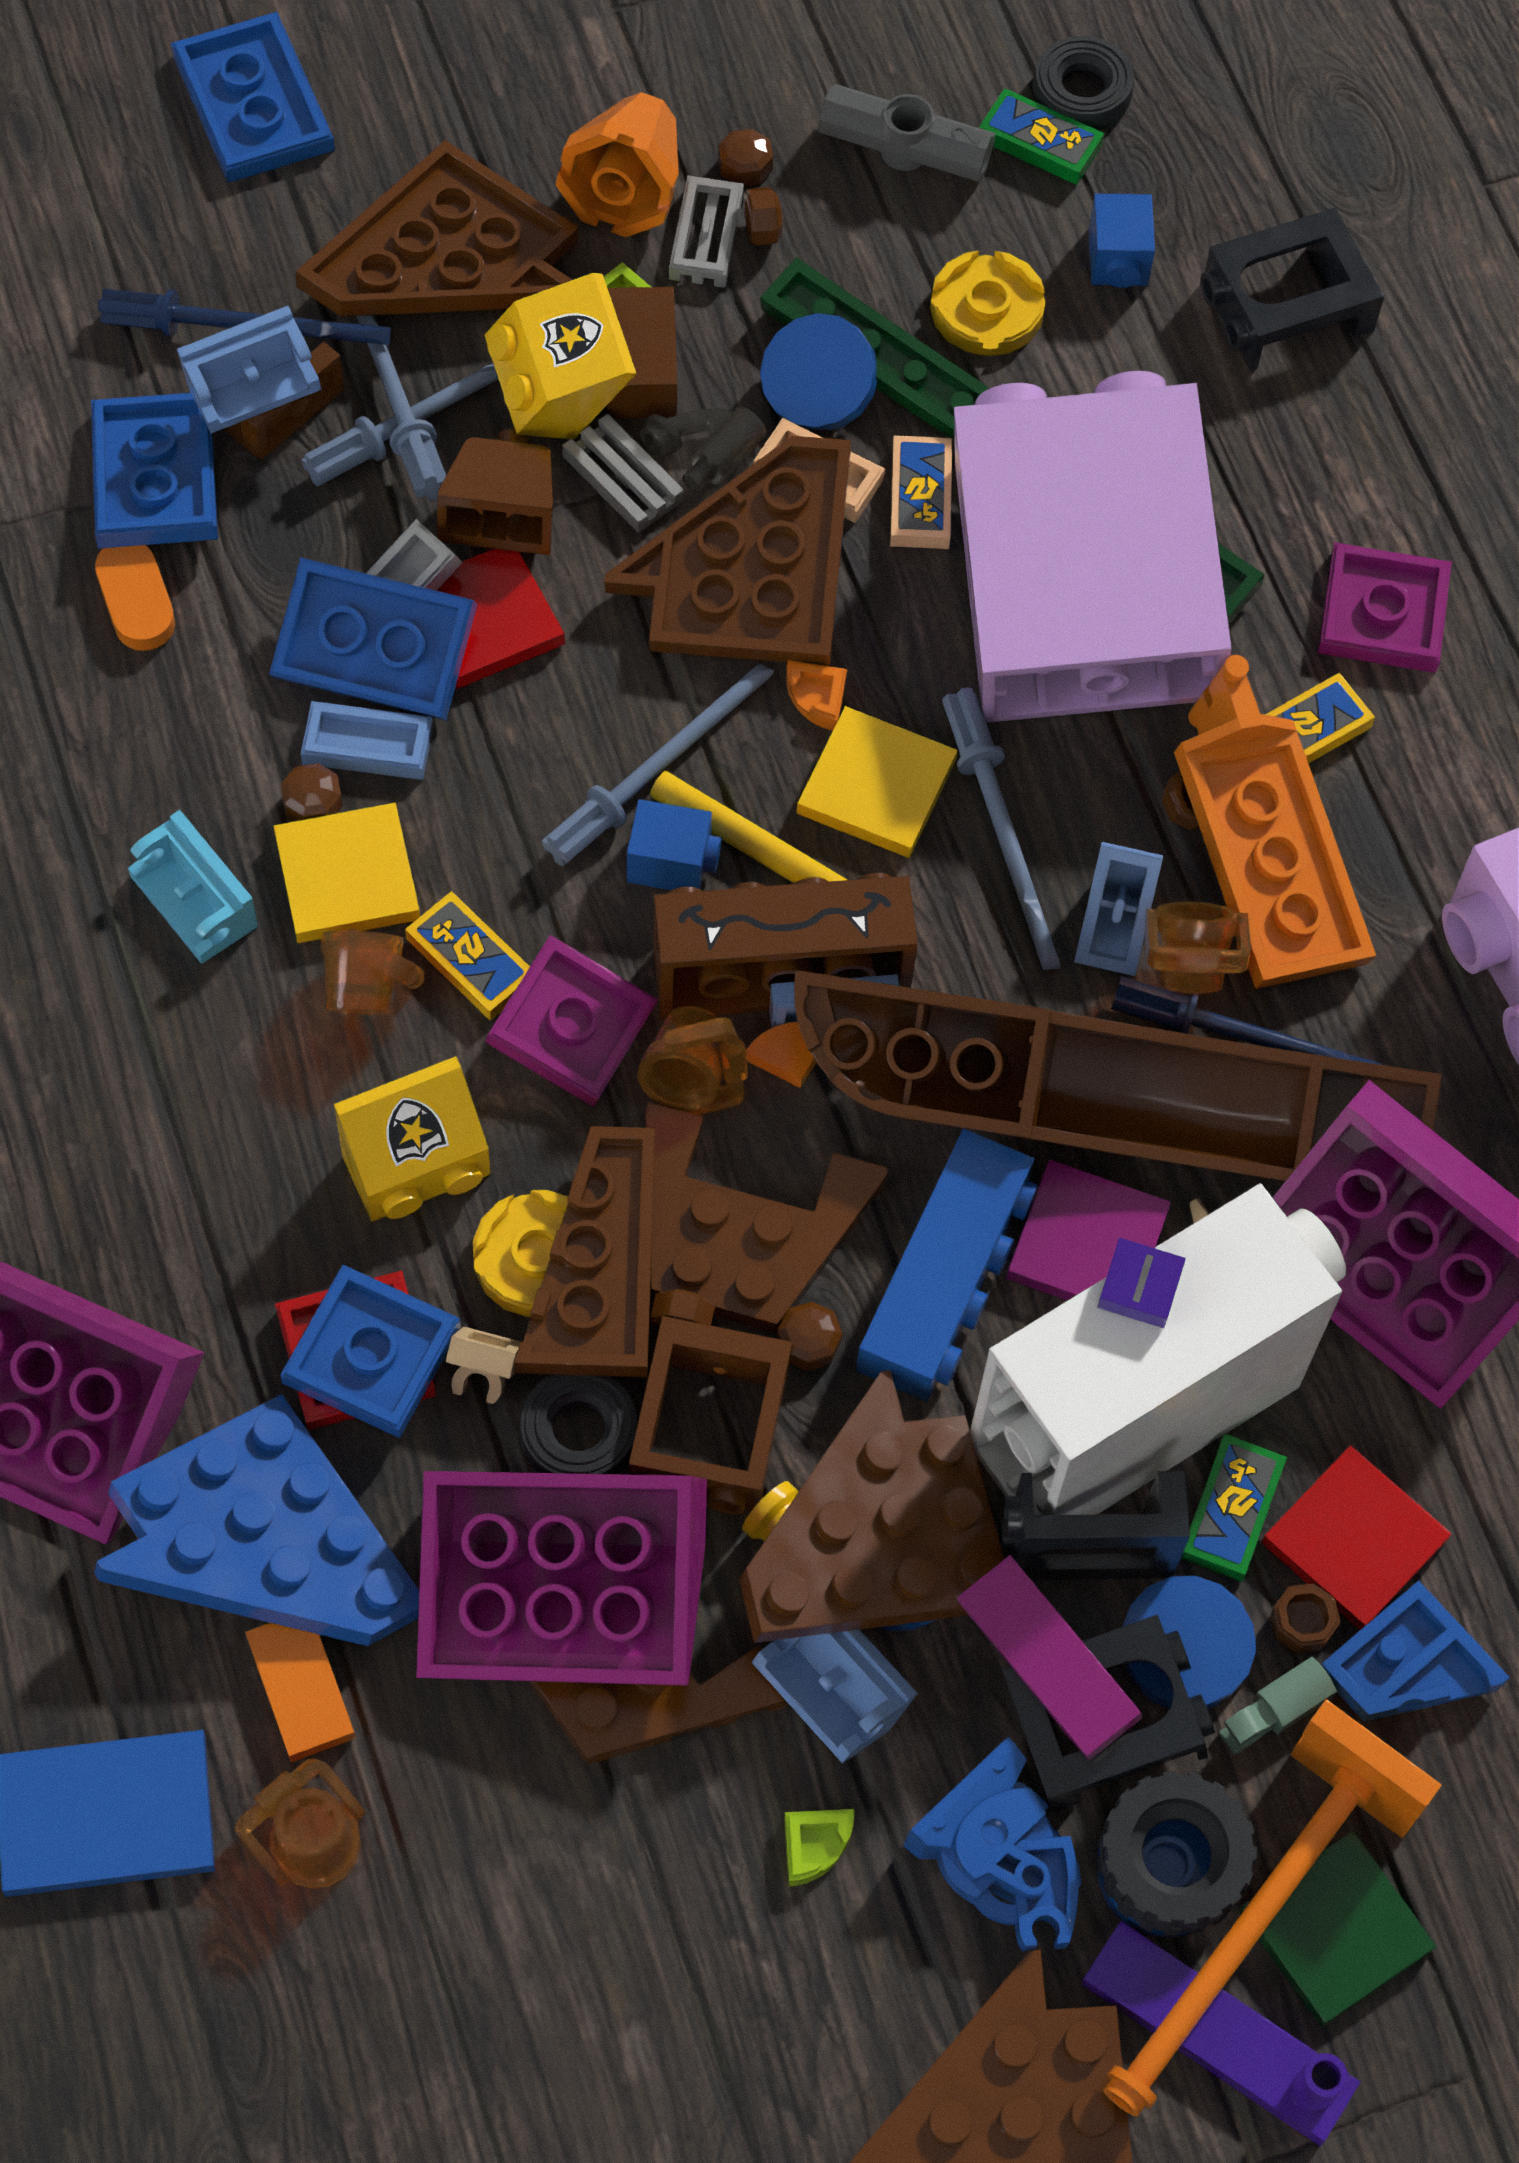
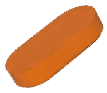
(135, 596)

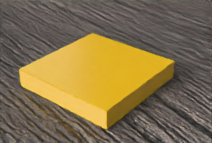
(877, 782)
(346, 872)

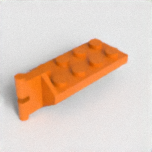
(1269, 835)

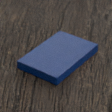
(252, 97)
(152, 471)
(373, 639)
(105, 1813)

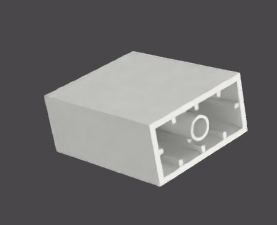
(1113, 1400)

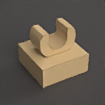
(485, 1355)

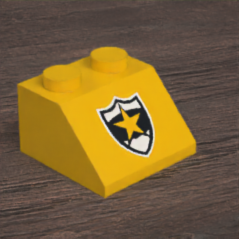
(560, 357)
(413, 1140)

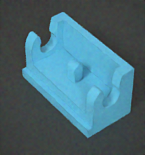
(192, 888)

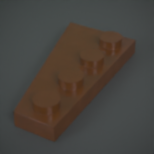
(598, 1278)

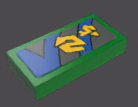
(1042, 136)
(1233, 1507)

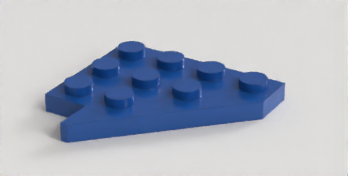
(260, 1531)

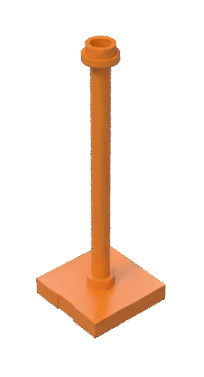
(1362, 1774)

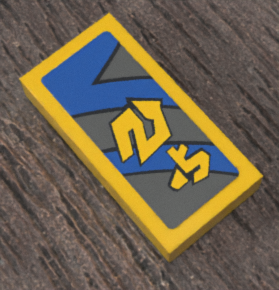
(1326, 716)
(468, 954)

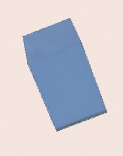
(1117, 908)

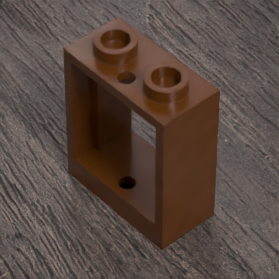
(725, 1355)

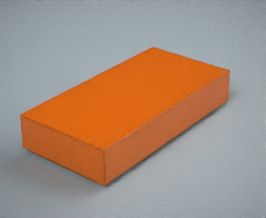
(300, 1689)

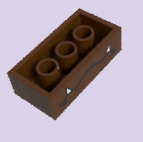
(735, 942)

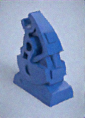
(999, 1841)

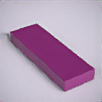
(1049, 1658)

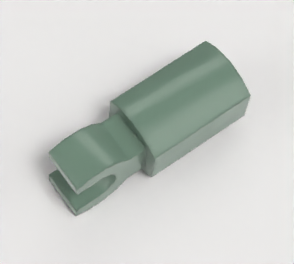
(1279, 1705)

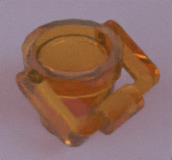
(1196, 945)
(363, 971)
(685, 1062)
(312, 1832)

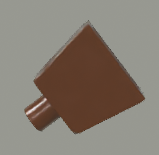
(498, 495)

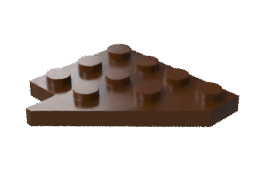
(441, 243)
(751, 562)
(878, 1530)
(1014, 2087)

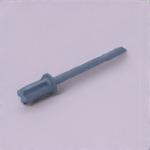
(412, 438)
(367, 440)
(980, 757)
(605, 809)

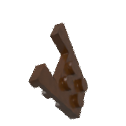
(740, 1248)
(625, 1718)

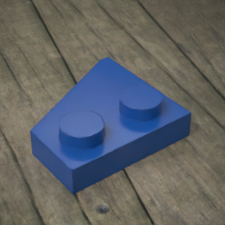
(1411, 1660)

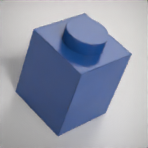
(1121, 240)
(671, 846)

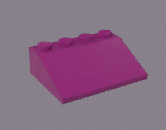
(1420, 1240)
(80, 1401)
(560, 1576)

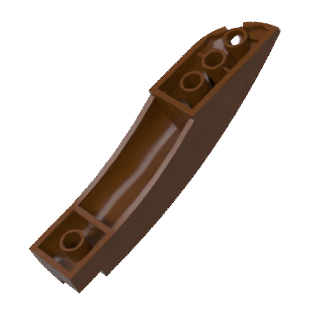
(1085, 1077)

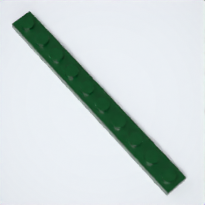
(929, 382)

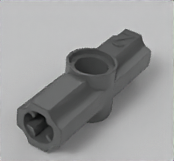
(906, 132)

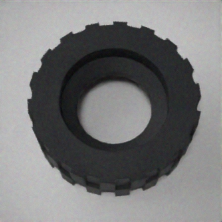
(1206, 1808)

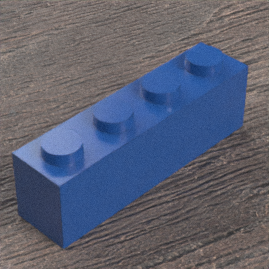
(946, 1265)

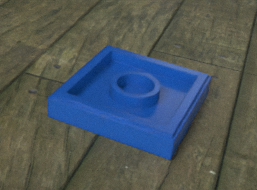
(370, 1351)

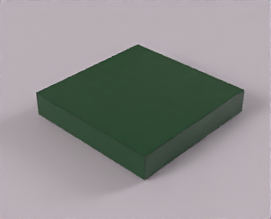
(1343, 1931)

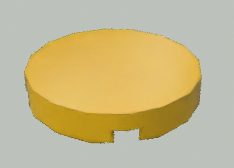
(988, 303)
(515, 1247)

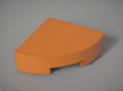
(817, 691)
(782, 1053)

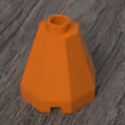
(623, 166)

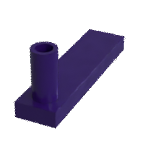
(1229, 2039)

